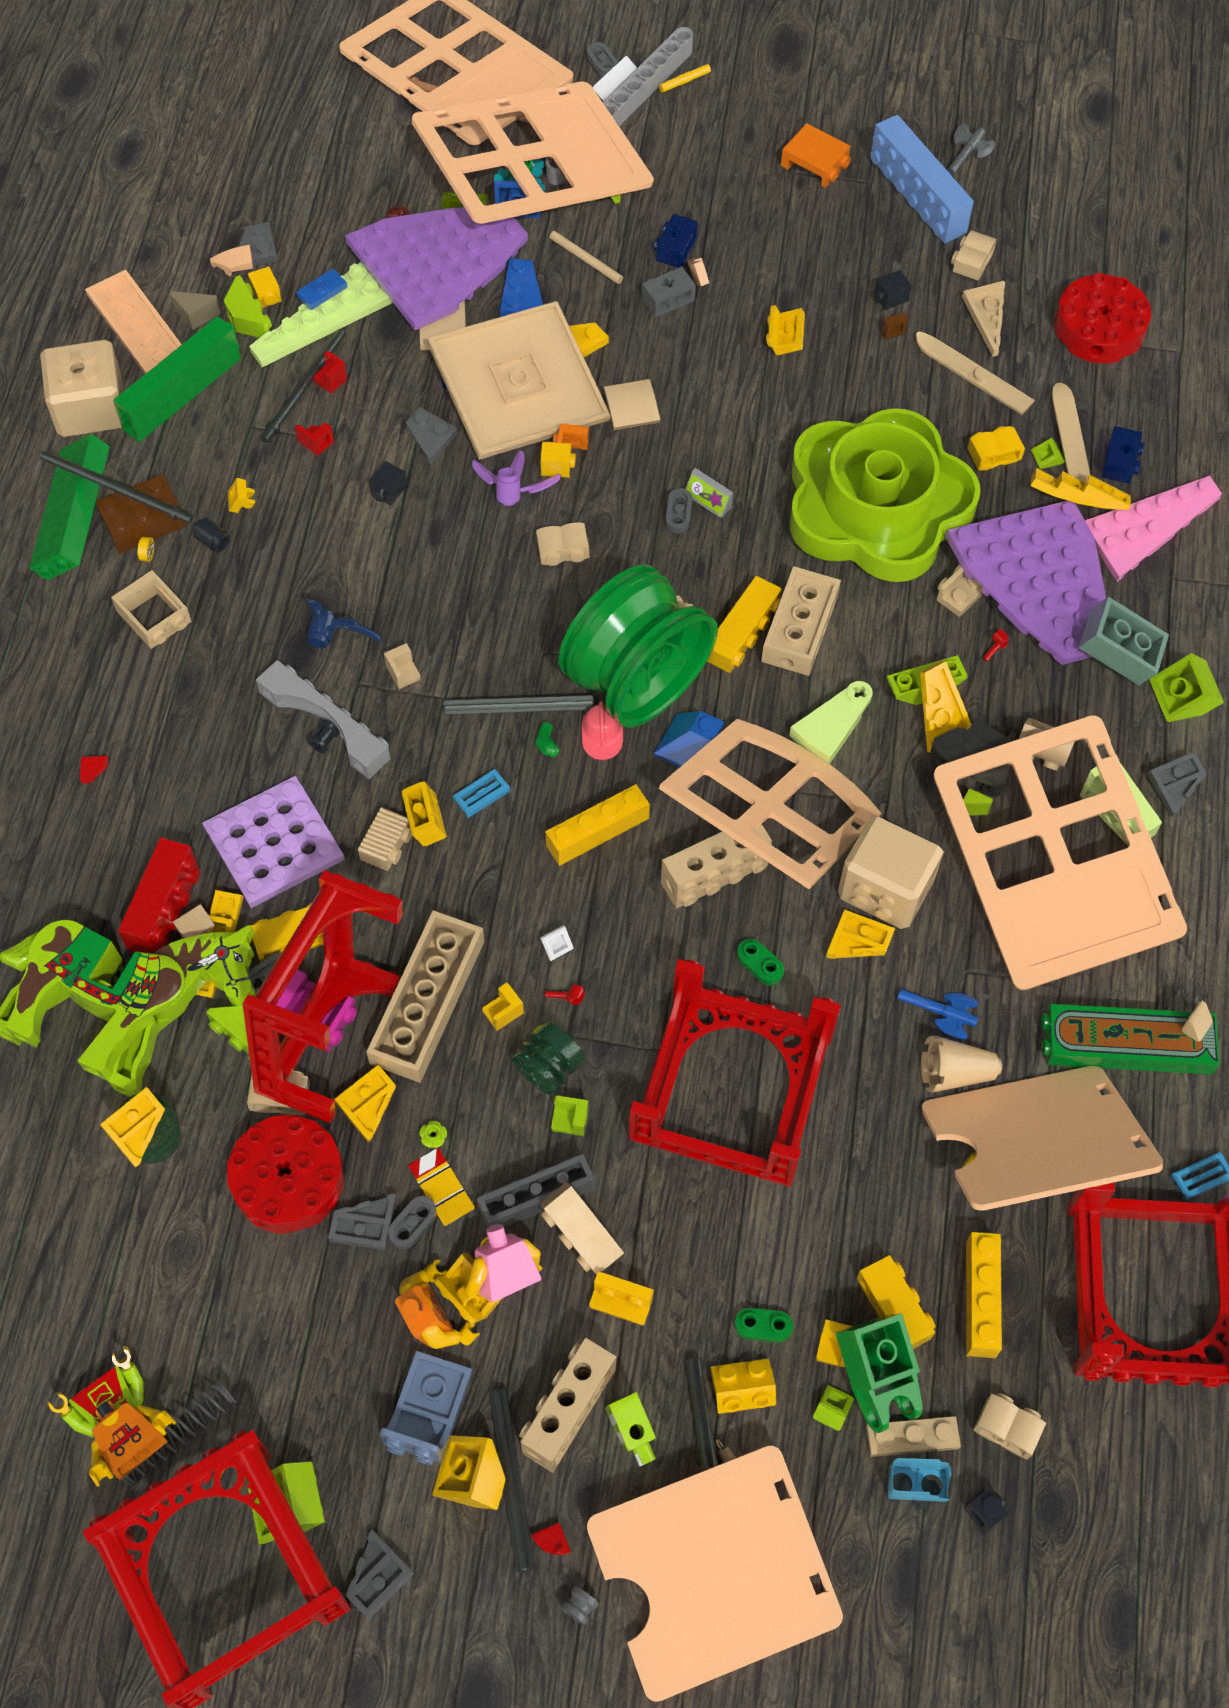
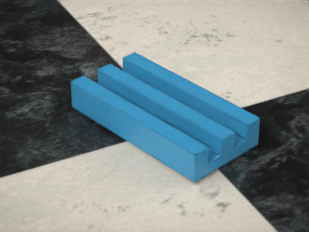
(487, 800)
(1183, 1186)

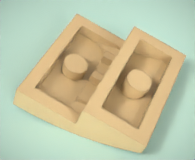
(631, 404)

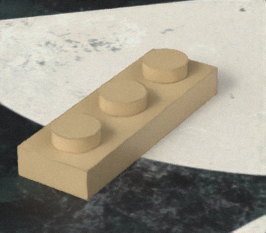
(915, 1437)

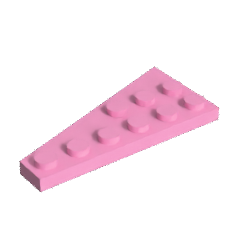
(1131, 535)

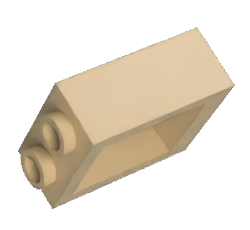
(140, 592)

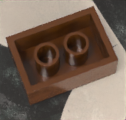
(131, 520)

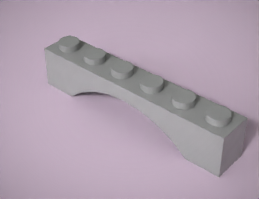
(287, 689)

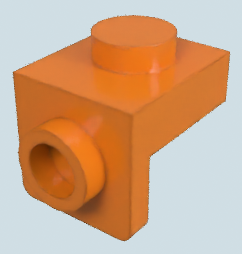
(573, 434)

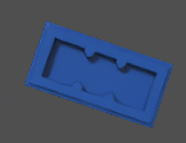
(322, 289)

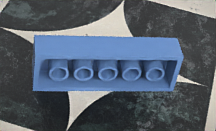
(921, 179)

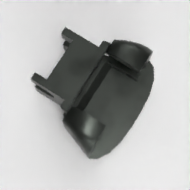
(962, 743)

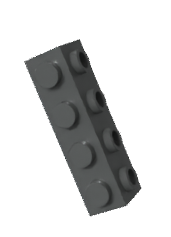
(522, 1196)

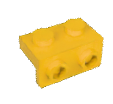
(785, 330)
(456, 1278)
(744, 1386)

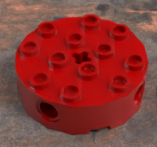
(1102, 318)
(290, 1200)

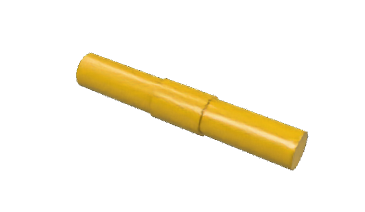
(684, 78)

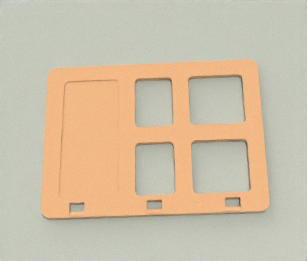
(504, 72)
(572, 131)
(1079, 911)

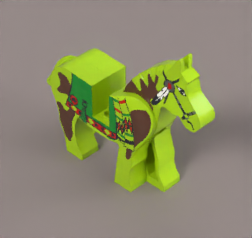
(148, 996)

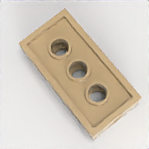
(801, 621)
(704, 865)
(587, 1361)

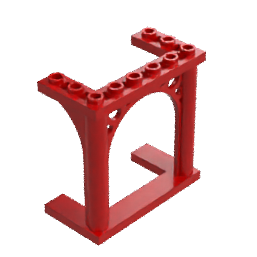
(339, 978)
(690, 998)
(1102, 1358)
(113, 1539)

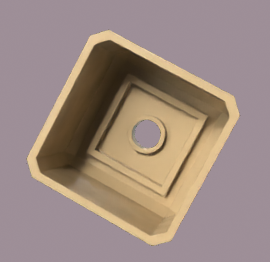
(81, 387)
(889, 872)

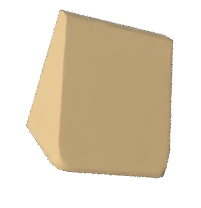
(1198, 1022)

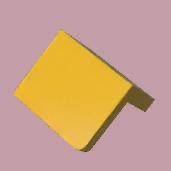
(504, 1008)
(828, 1348)

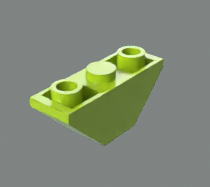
(244, 310)
(907, 684)
(231, 1023)

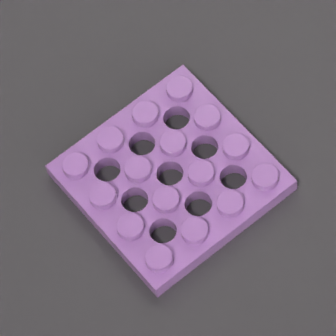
(267, 857)

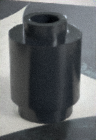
(211, 535)

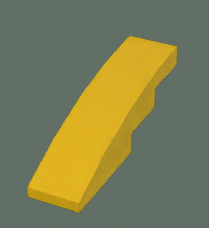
(1090, 492)
(225, 915)

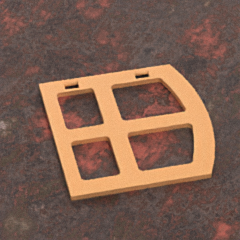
(771, 803)

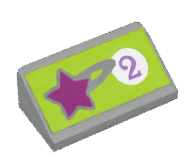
(709, 493)

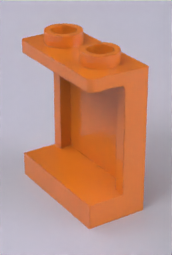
(817, 153)

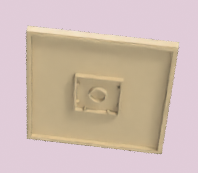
(517, 379)

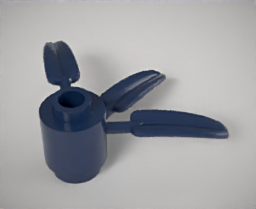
(324, 623)

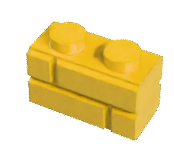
(423, 814)

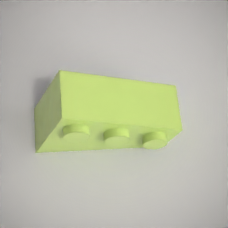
(1094, 786)

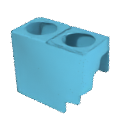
(925, 1467)

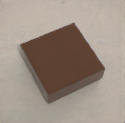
(894, 325)

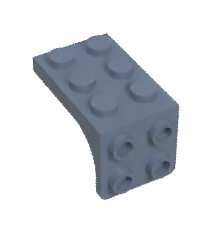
(427, 1409)

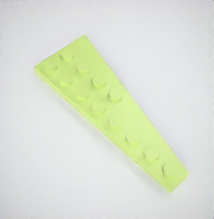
(308, 325)

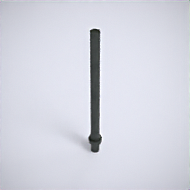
(273, 426)
(174, 511)

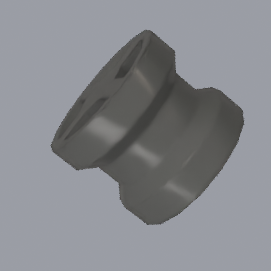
(579, 1605)

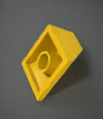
(470, 1473)

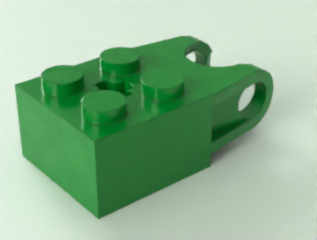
(881, 1368)

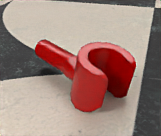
(1001, 641)
(574, 995)

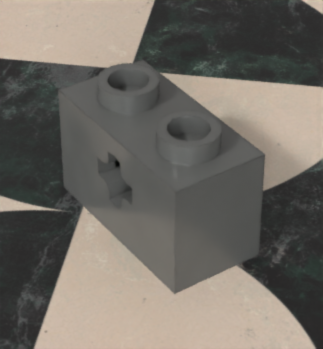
(668, 291)

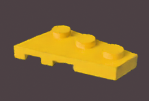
(941, 702)

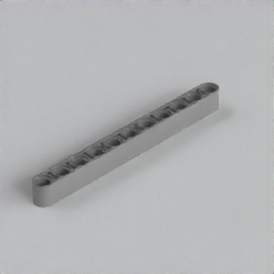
(639, 85)

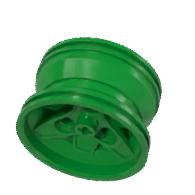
(637, 645)

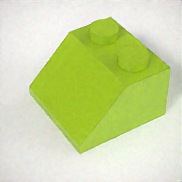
(1186, 689)
(302, 1494)

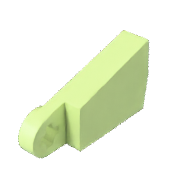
(831, 724)

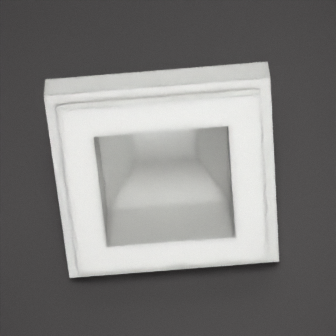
(556, 943)

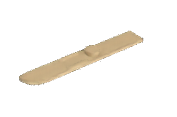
(974, 373)
(1070, 431)

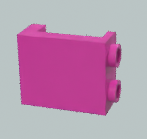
(297, 994)

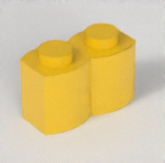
(995, 448)

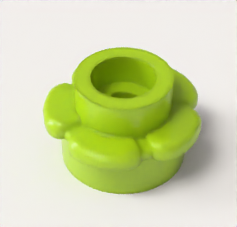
(436, 1141)

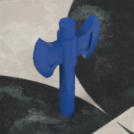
(953, 1014)

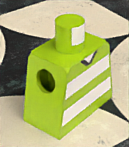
(629, 1413)

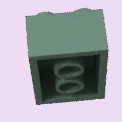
(1123, 641)

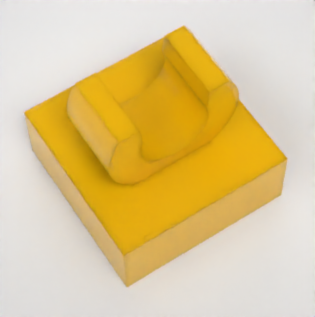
(238, 496)

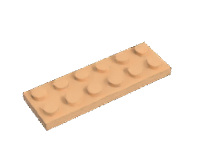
(133, 320)

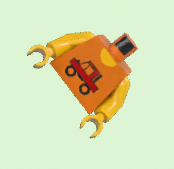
(425, 1314)
(125, 1438)

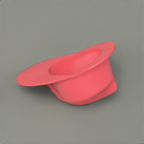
(601, 733)

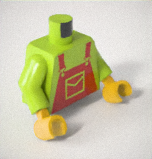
(116, 1385)

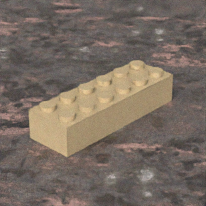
(426, 996)

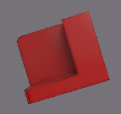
(332, 374)
(315, 438)

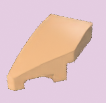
(233, 260)
(698, 271)

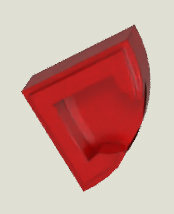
(92, 767)
(552, 1540)

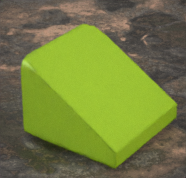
(1047, 454)
(977, 803)
(833, 1407)

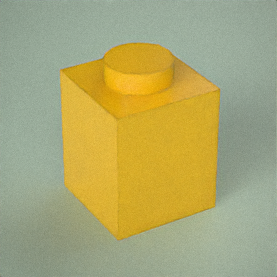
(265, 287)
(557, 459)

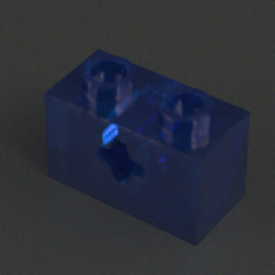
(676, 240)
(1122, 455)

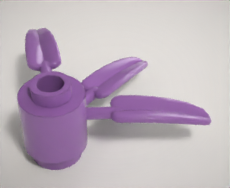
(508, 480)

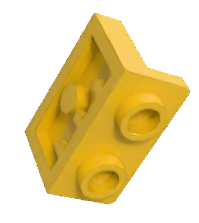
(621, 1298)

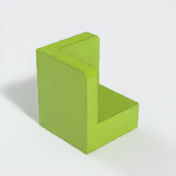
(570, 1115)

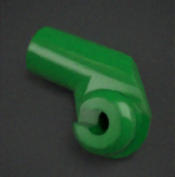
(544, 742)

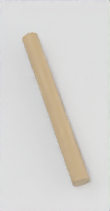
(586, 257)

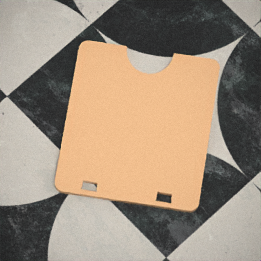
(1042, 1137)
(719, 1571)

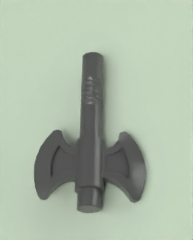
(971, 143)

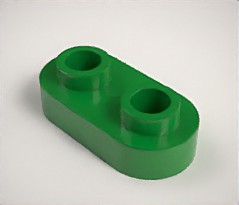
(757, 962)
(764, 1325)

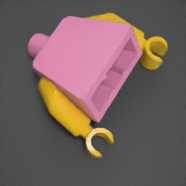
(501, 1267)

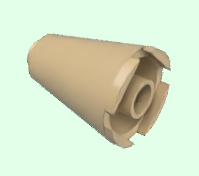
(956, 1064)

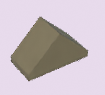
(195, 308)

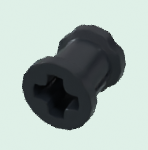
(323, 736)

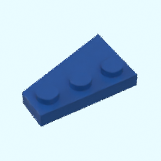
(520, 288)

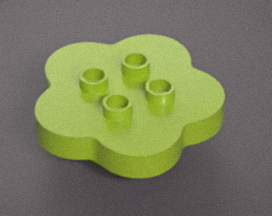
(879, 493)

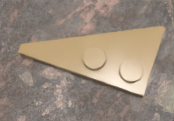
(986, 307)

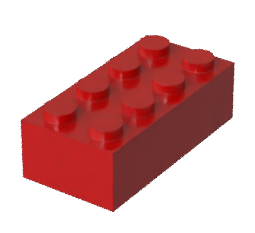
(159, 897)

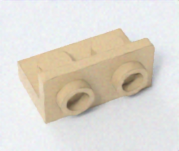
(959, 592)

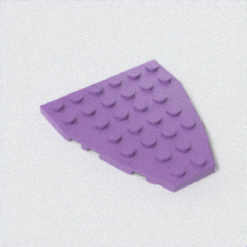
(435, 259)
(1038, 570)

